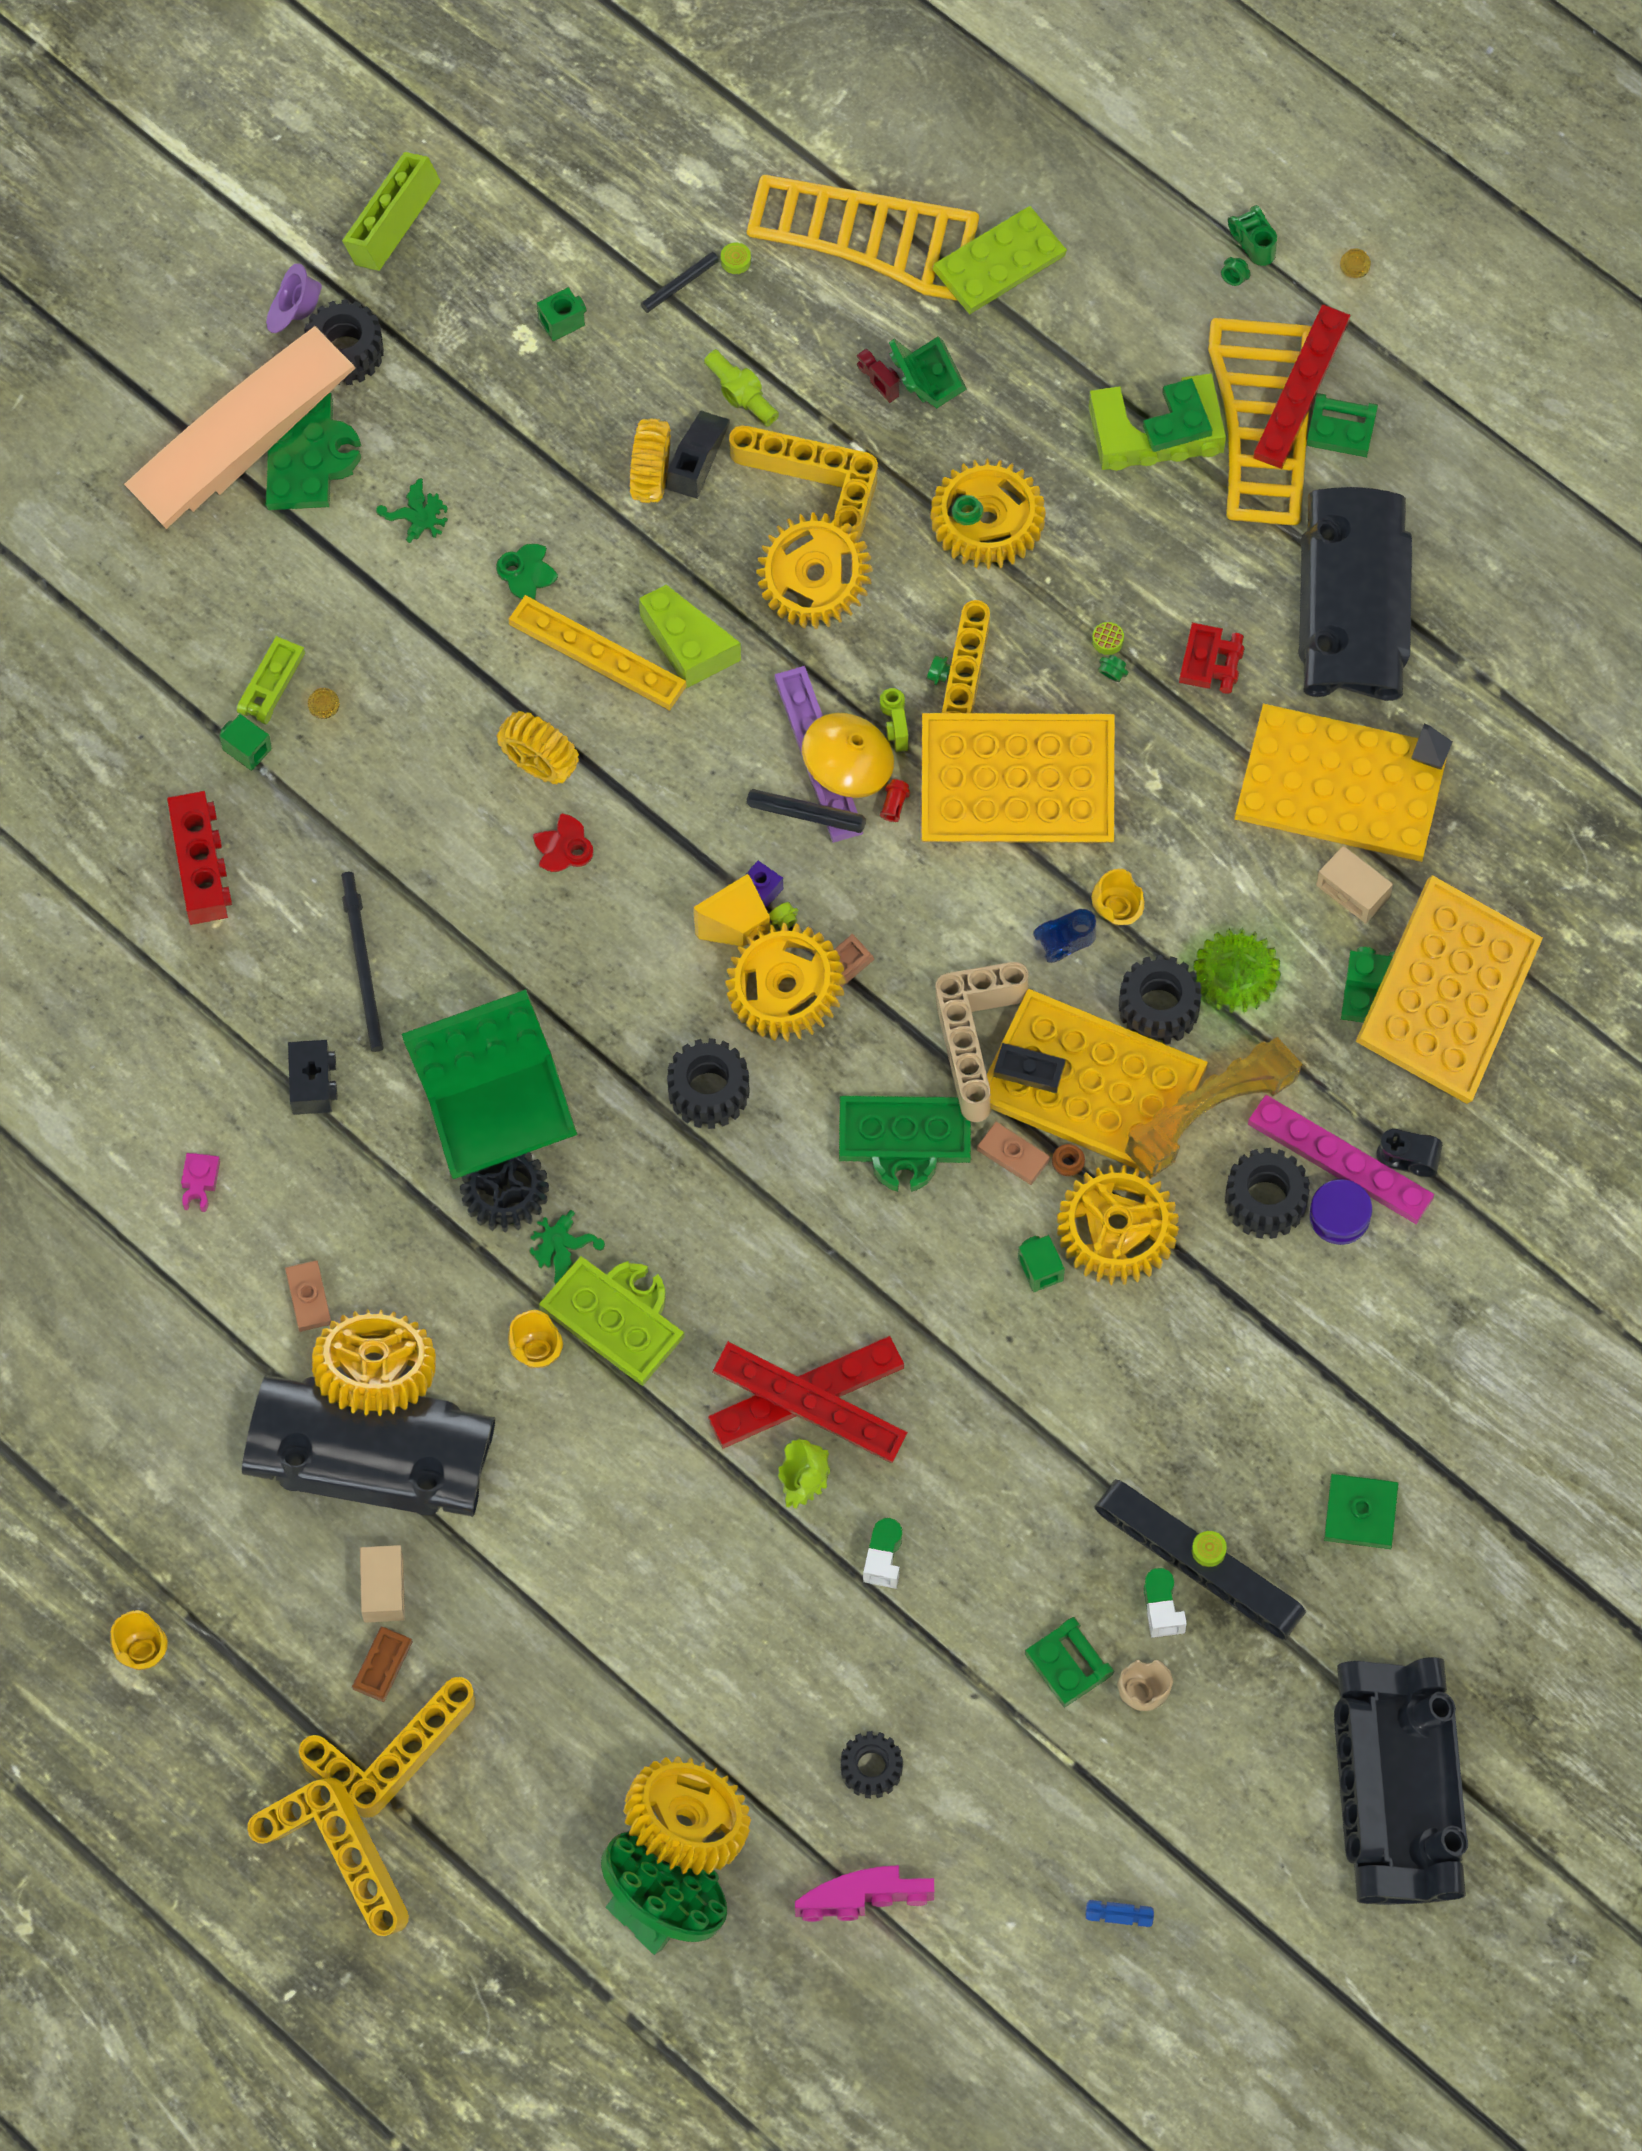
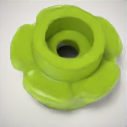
(783, 913)

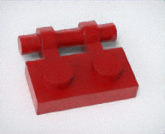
(1201, 656)

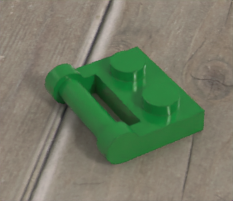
(1341, 434)
(1061, 1670)

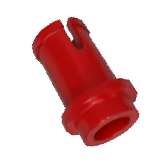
(896, 793)

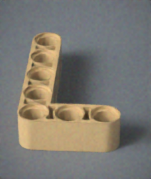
(959, 1006)

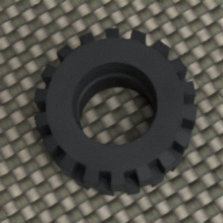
(354, 322)
(1164, 976)
(705, 1059)
(1272, 1169)

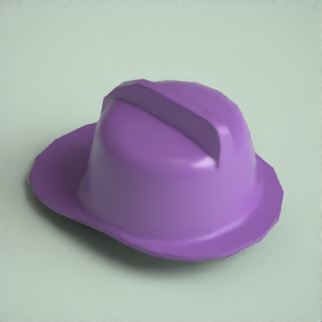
(294, 300)

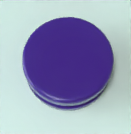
(1340, 1211)

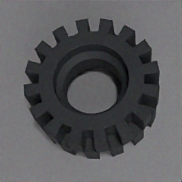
(871, 1744)

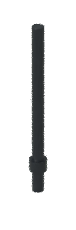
(353, 905)

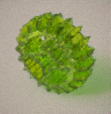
(1265, 973)

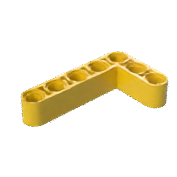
(813, 469)
(967, 660)
(394, 1754)
(341, 1847)

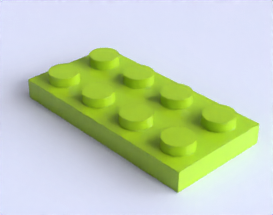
(999, 259)

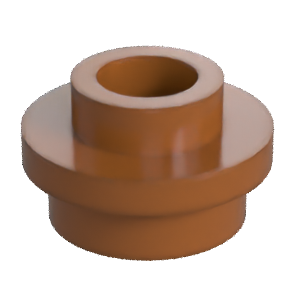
(1068, 1151)

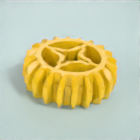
(650, 460)
(537, 747)

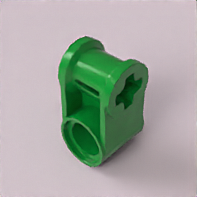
(1253, 231)

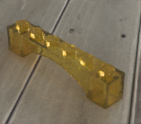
(1267, 1069)

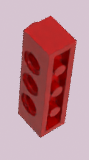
(185, 813)

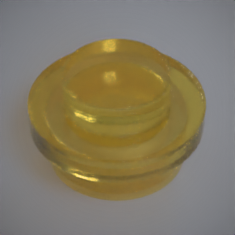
(1355, 263)
(323, 703)

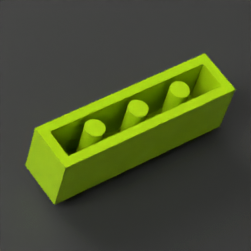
(391, 211)

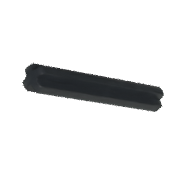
(806, 811)

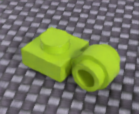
(893, 704)

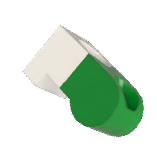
(884, 1542)
(1160, 1606)

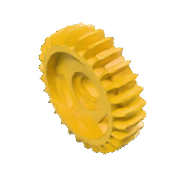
(1019, 522)
(790, 570)
(773, 964)
(1109, 1245)
(373, 1383)
(694, 1793)

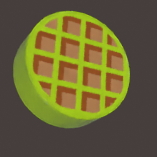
(1108, 638)

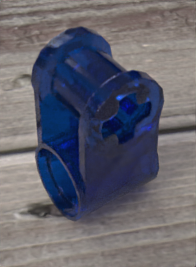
(1061, 938)

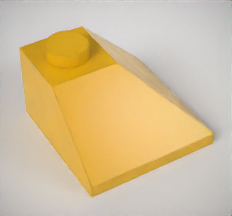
(732, 914)

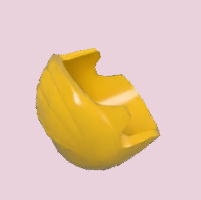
(1118, 897)
(534, 1339)
(138, 1640)

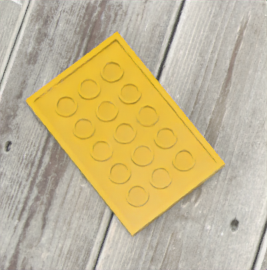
(1018, 778)
(1339, 783)
(1449, 989)
(1107, 1079)

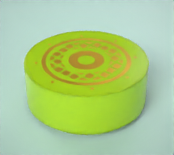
(735, 258)
(1209, 1548)

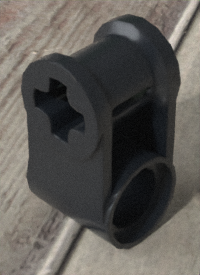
(1412, 1154)

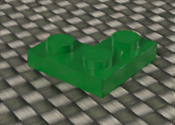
(1184, 422)

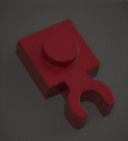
(882, 378)

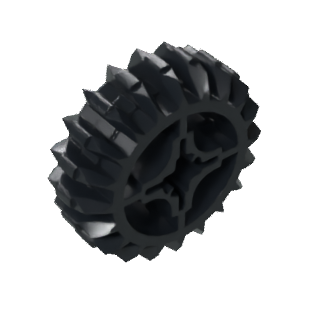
(528, 1198)

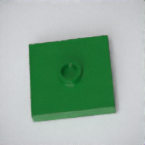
(1361, 1511)

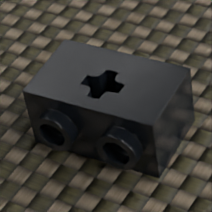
(308, 1059)

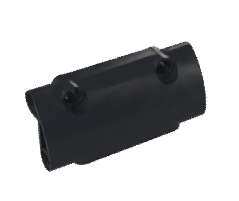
(1355, 593)
(395, 1461)
(1400, 1782)

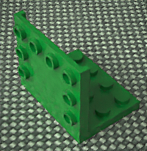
(490, 1083)

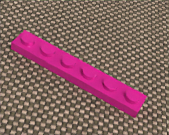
(1340, 1158)

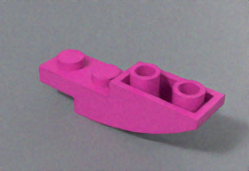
(848, 1893)

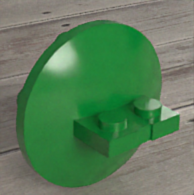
(659, 1900)

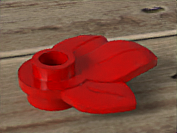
(560, 844)

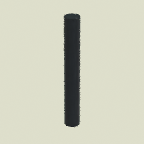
(679, 282)

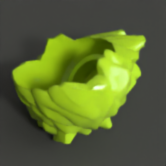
(803, 1472)

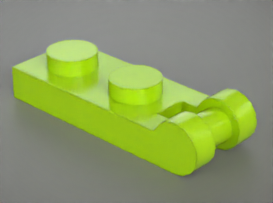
(271, 679)

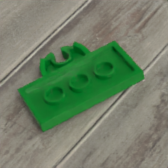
(308, 460)
(903, 1135)

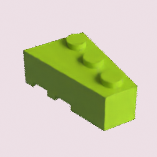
(687, 636)

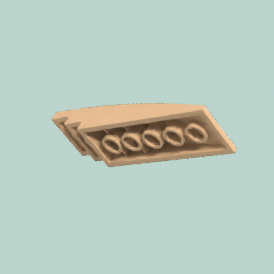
(239, 428)

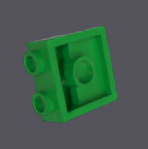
(1362, 982)

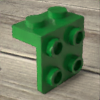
(928, 371)

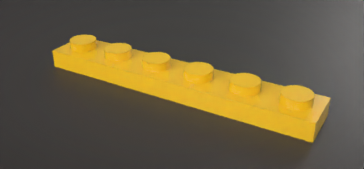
(597, 652)

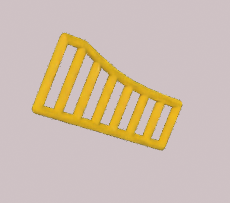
(854, 198)
(1236, 433)

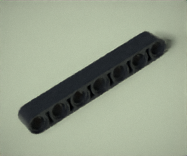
(1174, 1542)

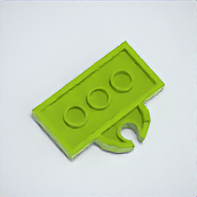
(615, 1316)

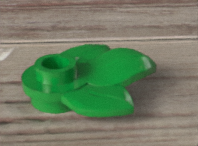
(530, 570)

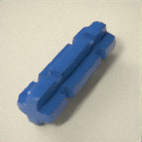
(1119, 1913)

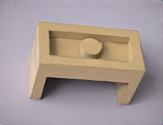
(1354, 884)
(382, 1583)

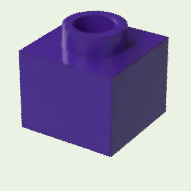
(772, 882)

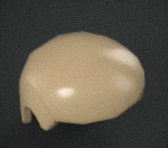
(1145, 1685)

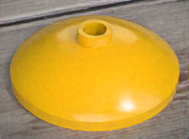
(841, 764)

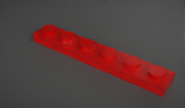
(1301, 386)
(835, 1377)
(809, 1402)

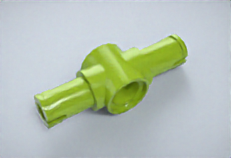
(741, 387)

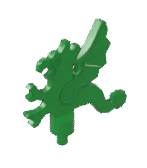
(420, 517)
(558, 1240)

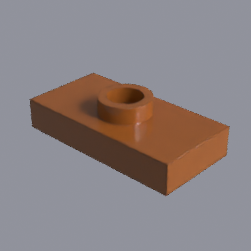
(382, 1664)

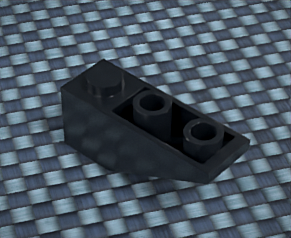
(696, 454)

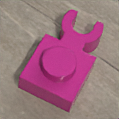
(199, 1175)

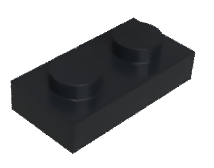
(1029, 1068)

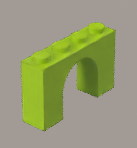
(1125, 446)

